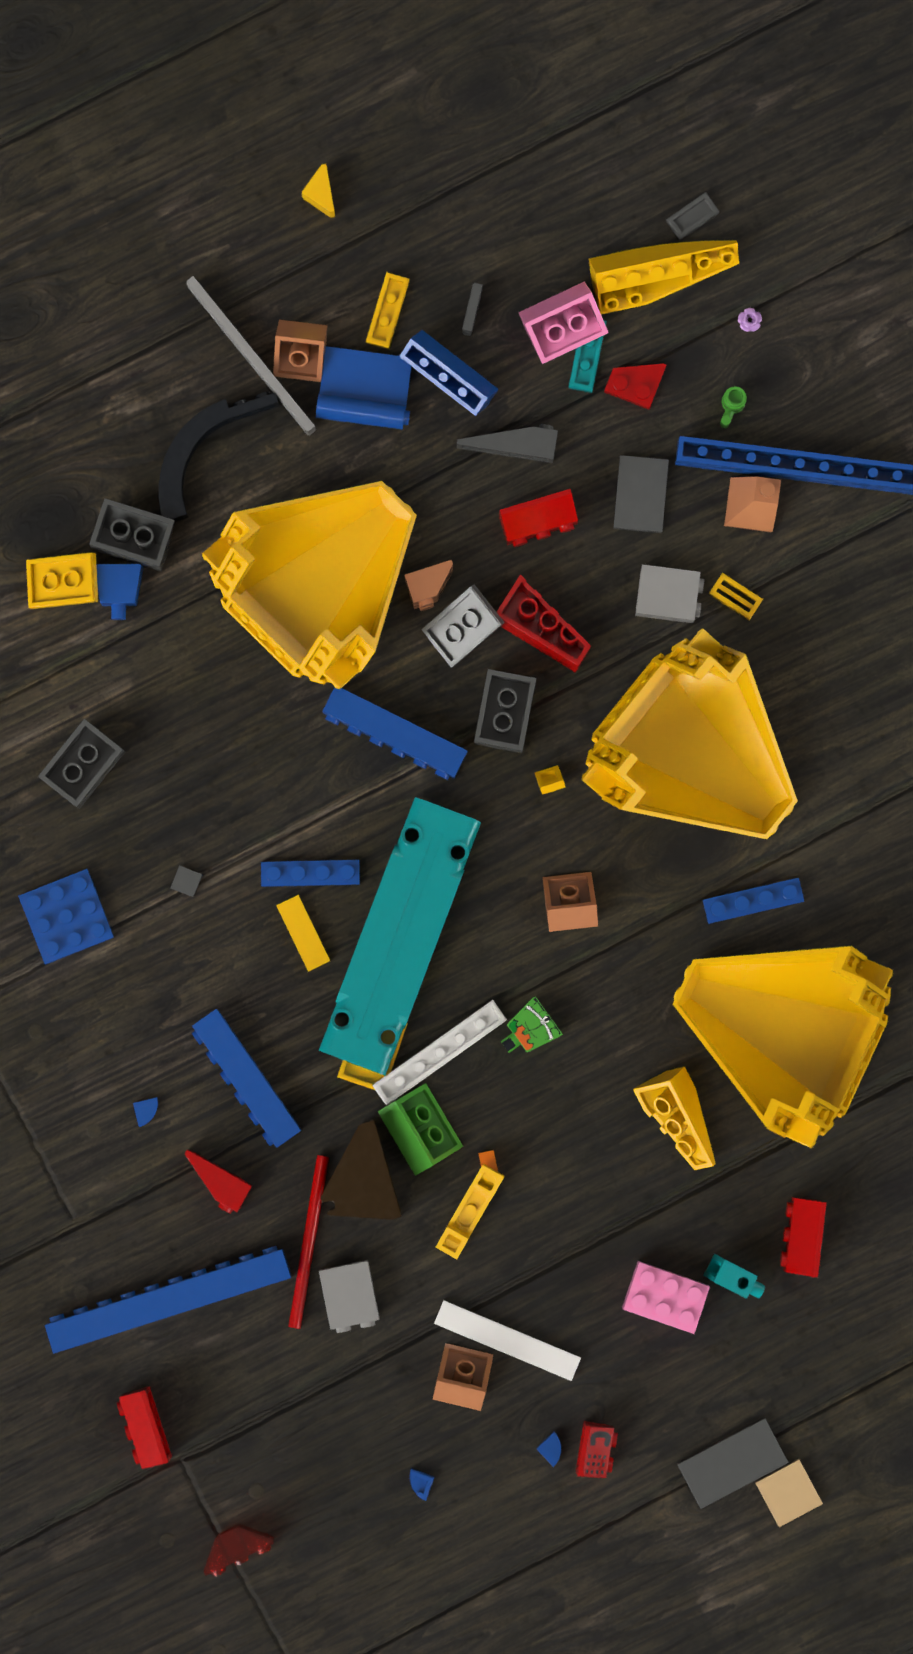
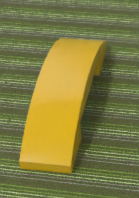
(469, 1211)

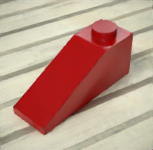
(223, 1185)

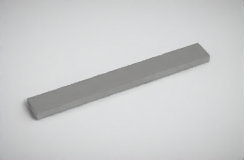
(249, 354)

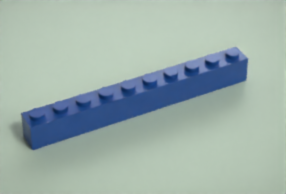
(794, 465)
(168, 1300)

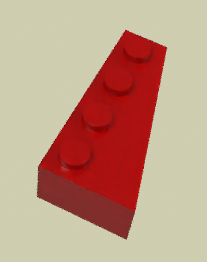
(541, 626)

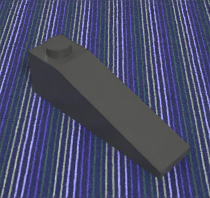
(524, 443)

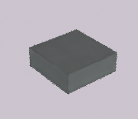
(186, 881)

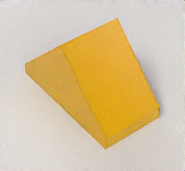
(319, 193)

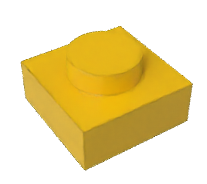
(550, 779)

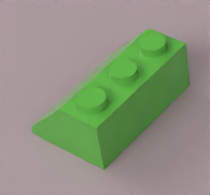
(420, 1129)

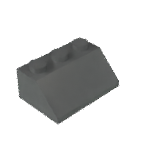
(132, 535)

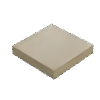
(788, 1492)

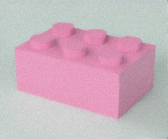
(665, 1297)

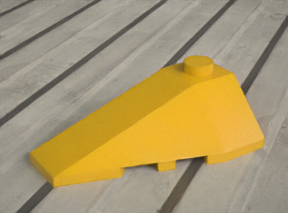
(676, 1107)

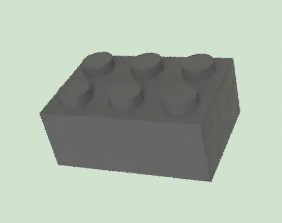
(504, 711)
(81, 764)

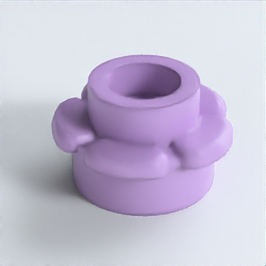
(745, 324)

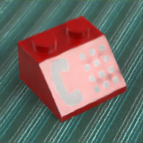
(595, 1450)

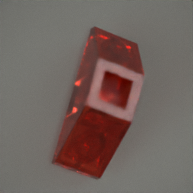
(235, 1547)

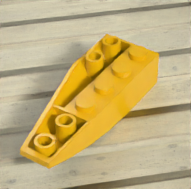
(656, 271)

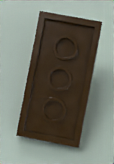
(363, 1179)

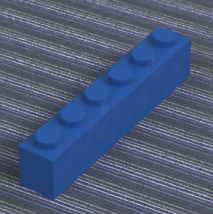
(394, 732)
(246, 1078)

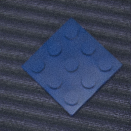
(66, 916)

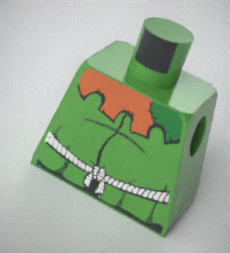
(531, 1028)

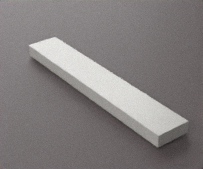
(439, 1052)
(507, 1340)

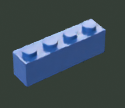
(448, 372)

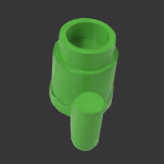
(732, 402)

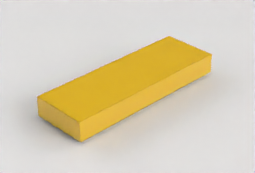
(387, 310)
(303, 933)

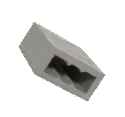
(669, 594)
(349, 1296)

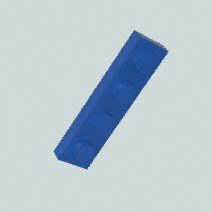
(310, 873)
(753, 900)

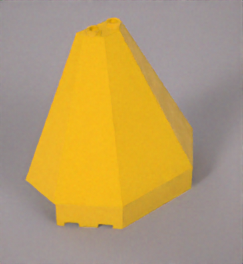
(315, 576)
(693, 744)
(790, 1030)

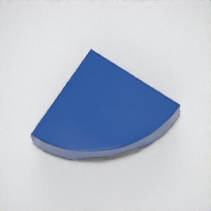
(145, 1110)
(550, 1448)
(421, 1483)

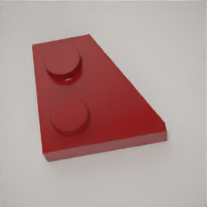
(635, 383)

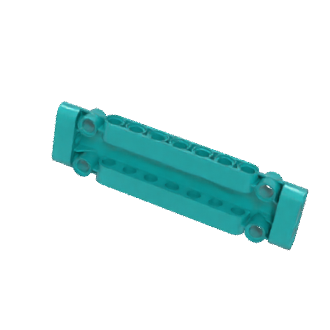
(400, 936)

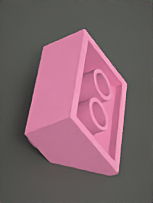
(563, 322)

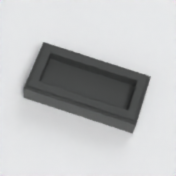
(692, 216)
(472, 309)

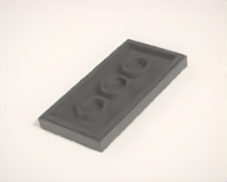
(732, 1463)

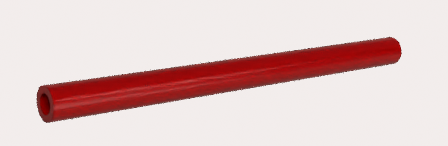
(308, 1242)

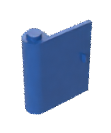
(364, 388)

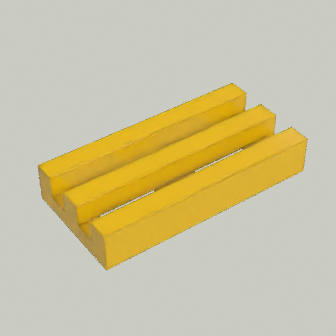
(730, 604)

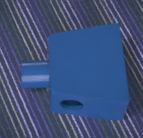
(119, 587)

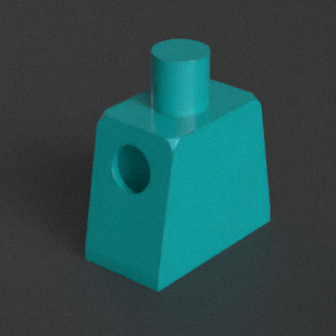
(727, 1275)

